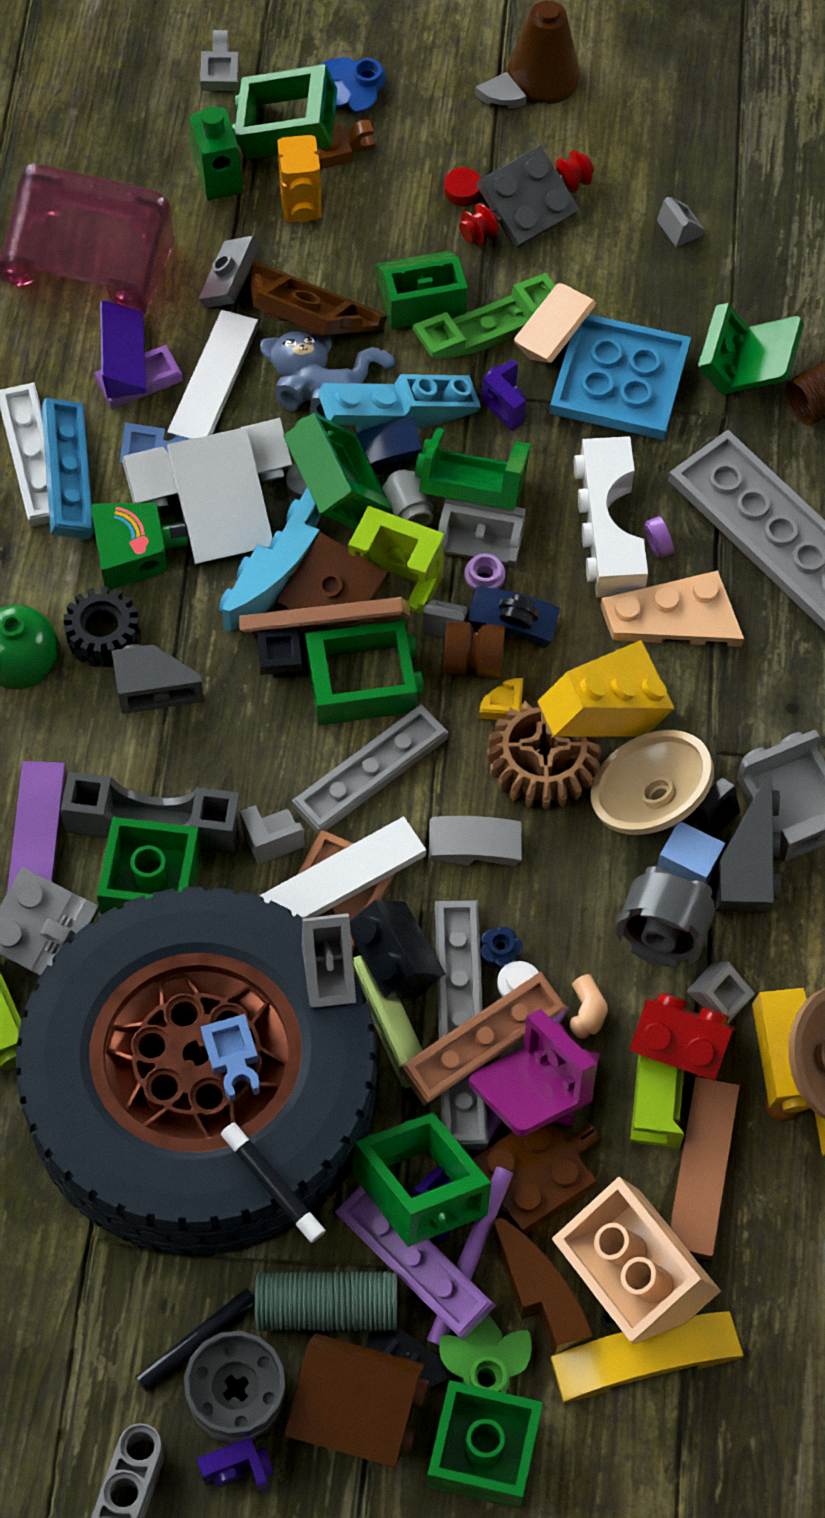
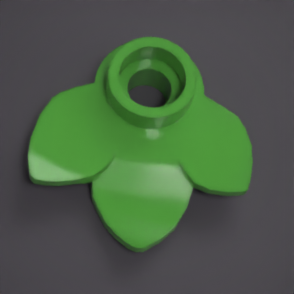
(487, 1352)

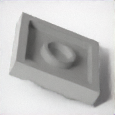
(39, 920)

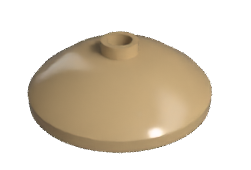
(652, 782)

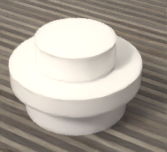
(514, 975)

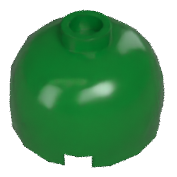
(26, 646)

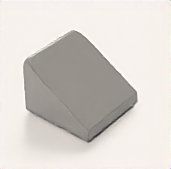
(721, 989)

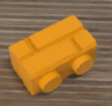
(299, 178)

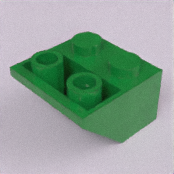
(422, 288)

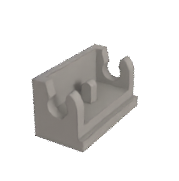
(481, 529)

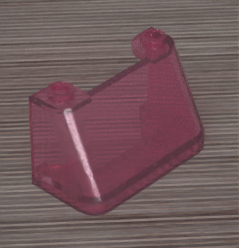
(88, 233)

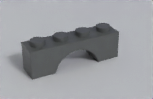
(94, 799)

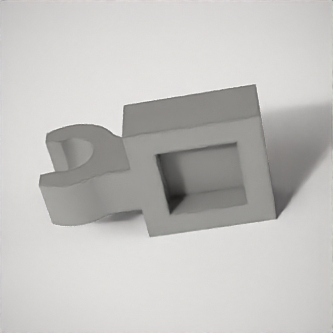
(219, 66)

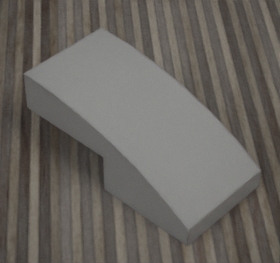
(475, 838)

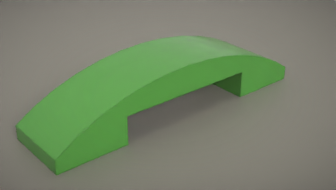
(486, 325)

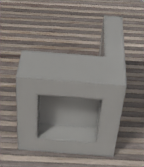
(271, 835)

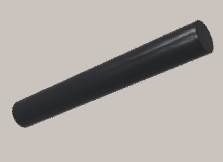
(190, 1343)

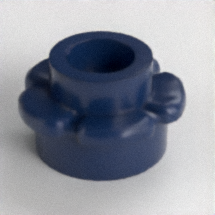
(500, 957)

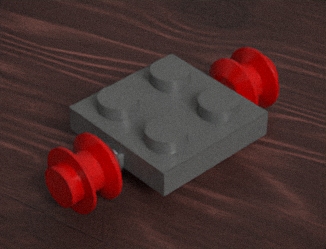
(527, 197)

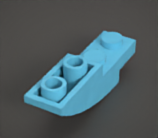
(424, 397)
(270, 569)

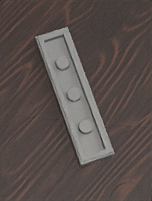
(370, 769)

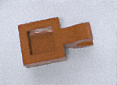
(345, 142)

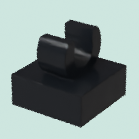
(279, 652)
(717, 808)

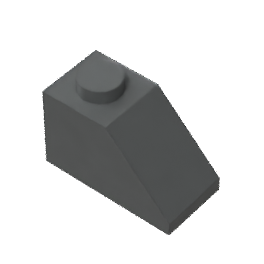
(153, 679)

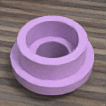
(484, 564)

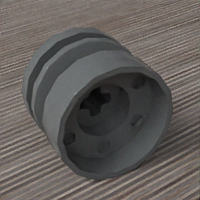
(239, 1360)

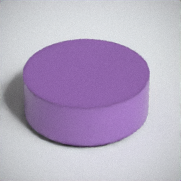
(658, 537)

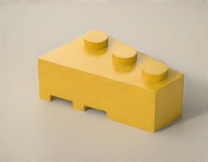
(608, 697)

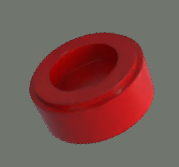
(461, 186)

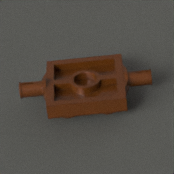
(545, 1173)

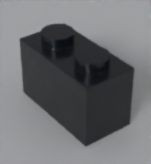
(395, 949)

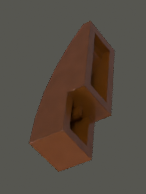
(540, 1288)

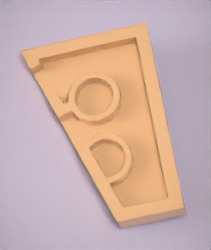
(676, 610)

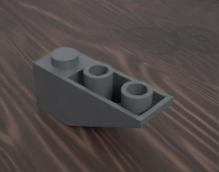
(746, 868)

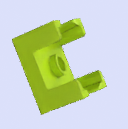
(402, 550)

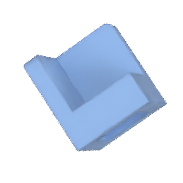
(691, 854)

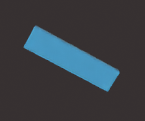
(67, 469)

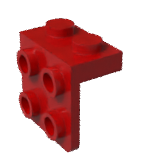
(682, 1036)

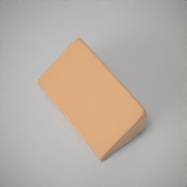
(554, 323)

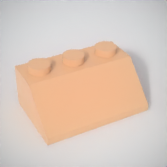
(635, 1263)

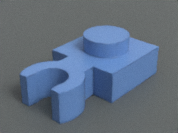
(143, 438)
(231, 1050)

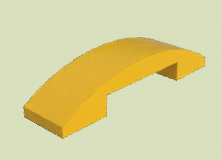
(616, 1361)

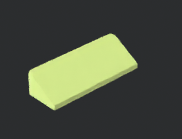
(389, 1020)

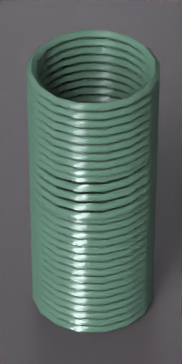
(326, 1301)

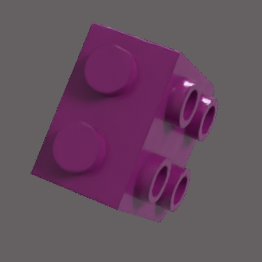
(539, 1080)

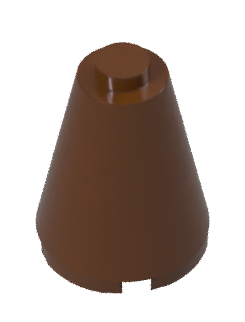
(545, 55)

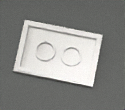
(220, 495)

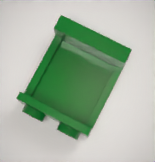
(470, 476)

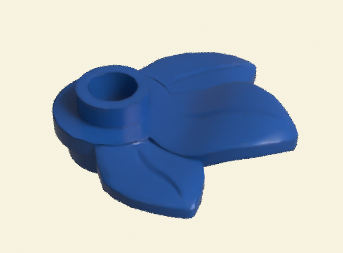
(356, 81)

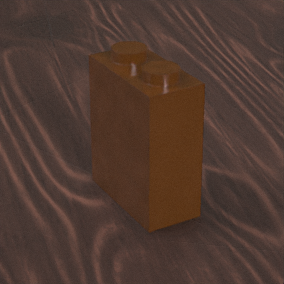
(356, 1400)

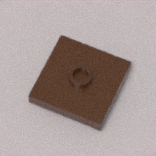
(331, 578)

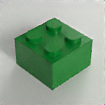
(146, 860)
(484, 1444)

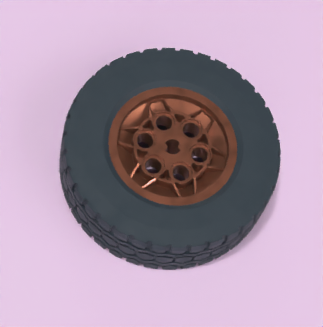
(158, 1164)

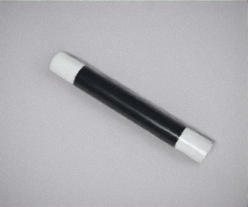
(273, 1182)

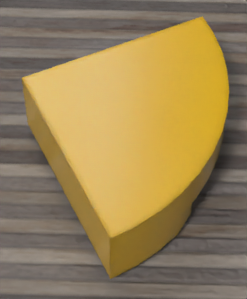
(501, 699)

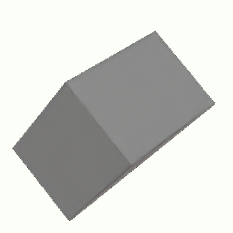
(328, 960)

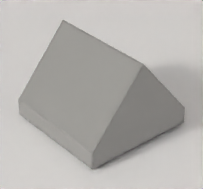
(679, 222)
(436, 616)

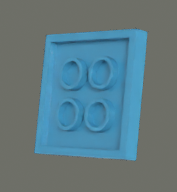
(621, 376)

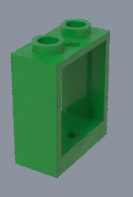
(283, 86)
(335, 470)
(364, 703)
(419, 1216)

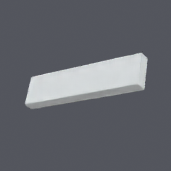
(214, 376)
(24, 431)
(349, 871)

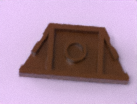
(309, 305)

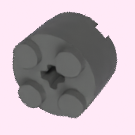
(666, 917)

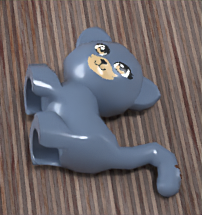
(303, 363)

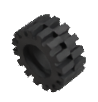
(96, 607)

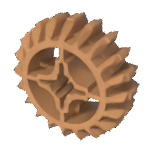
(511, 758)

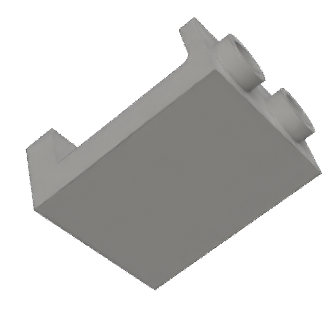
(800, 778)

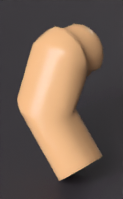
(593, 1008)

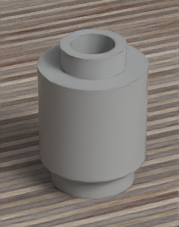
(405, 500)

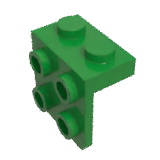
(746, 356)

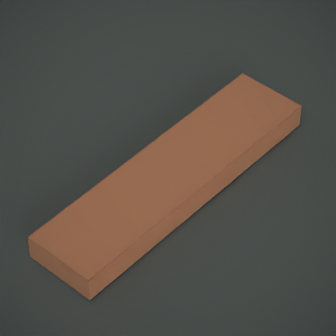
(327, 616)
(479, 1039)
(704, 1165)

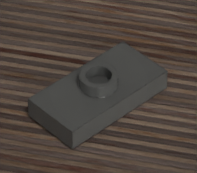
(229, 272)

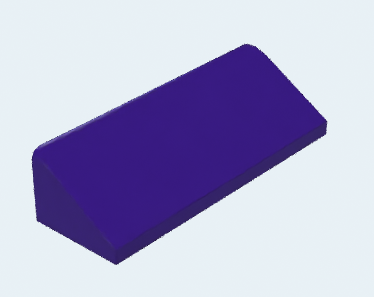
(122, 350)

